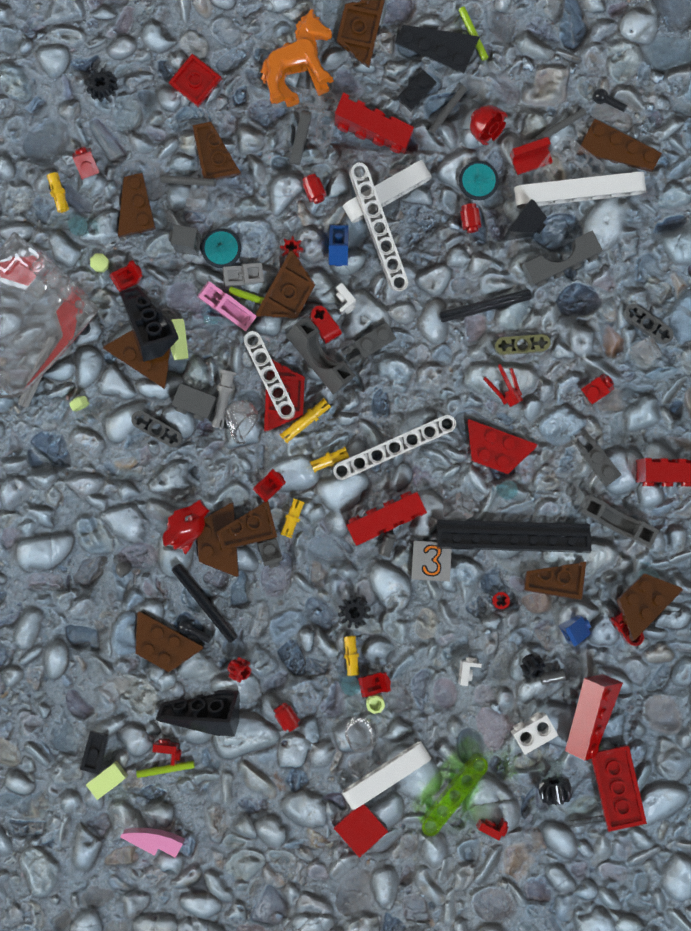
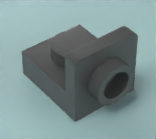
(271, 553)

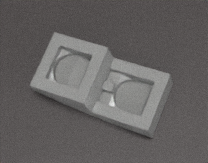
(243, 275)

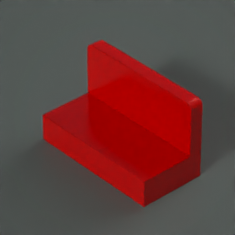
(529, 156)

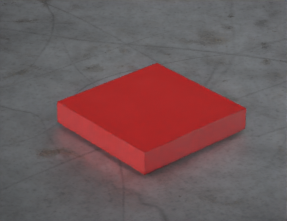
(195, 80)
(360, 829)

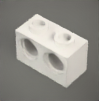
(536, 737)

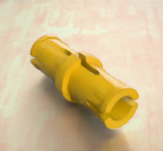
(57, 192)
(329, 459)
(292, 518)
(351, 655)

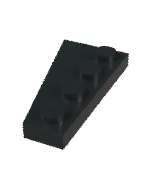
(443, 47)

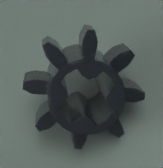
(532, 666)

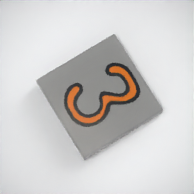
(430, 562)

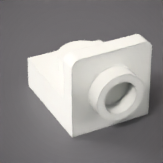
(345, 296)
(465, 672)

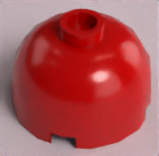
(487, 123)

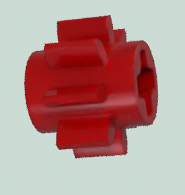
(288, 244)
(239, 669)

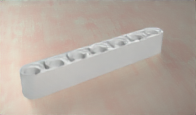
(581, 189)
(371, 220)
(401, 441)

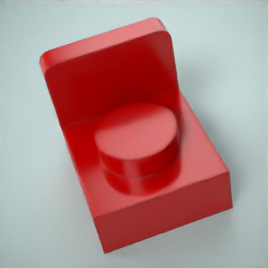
(488, 827)

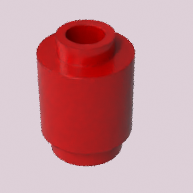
(314, 188)
(470, 218)
(286, 717)

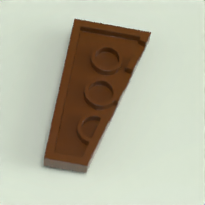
(618, 147)

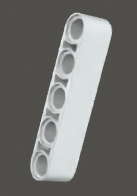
(390, 189)
(263, 368)
(386, 775)

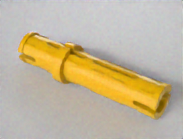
(305, 420)

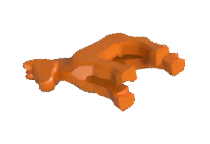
(297, 58)

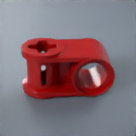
(327, 326)
(623, 630)

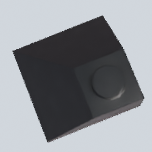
(527, 222)

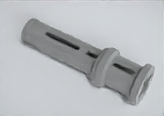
(224, 390)

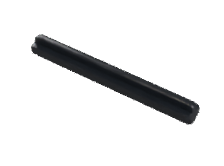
(485, 305)
(204, 603)

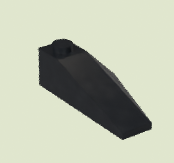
(150, 327)
(209, 714)

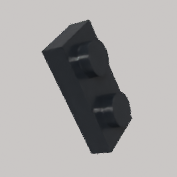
(416, 90)
(94, 752)

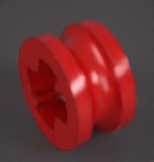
(507, 600)

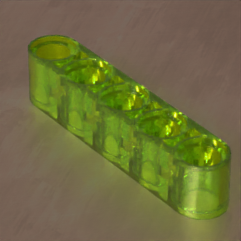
(453, 803)

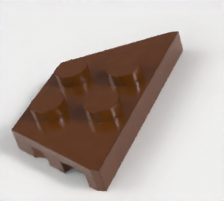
(360, 28)
(288, 291)
(126, 350)
(208, 544)
(645, 602)
(163, 644)

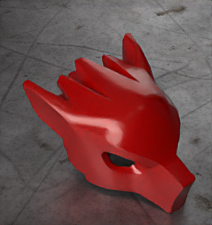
(182, 532)

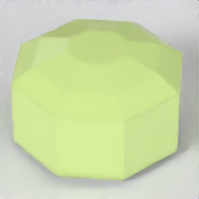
(99, 262)
(79, 403)
(375, 703)

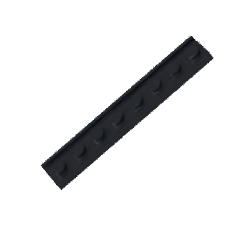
(513, 536)

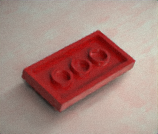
(618, 788)

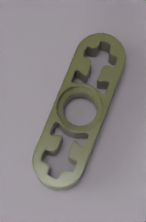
(536, 348)

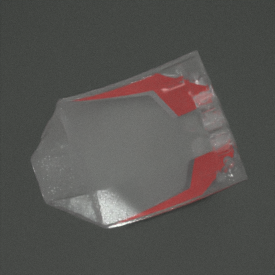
(35, 305)

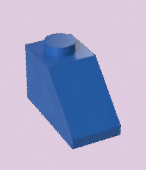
(338, 245)
(575, 630)

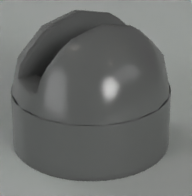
(123, 569)

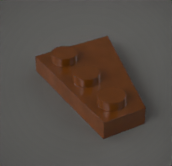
(213, 155)
(135, 207)
(249, 529)
(558, 581)

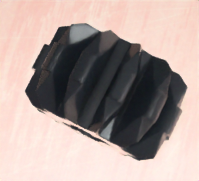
(101, 91)
(360, 609)
(555, 790)

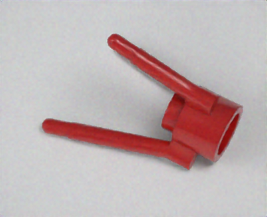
(513, 395)

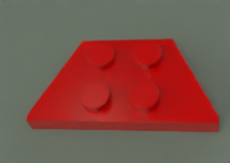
(294, 386)
(496, 448)

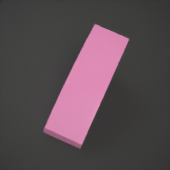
(226, 306)
(154, 839)

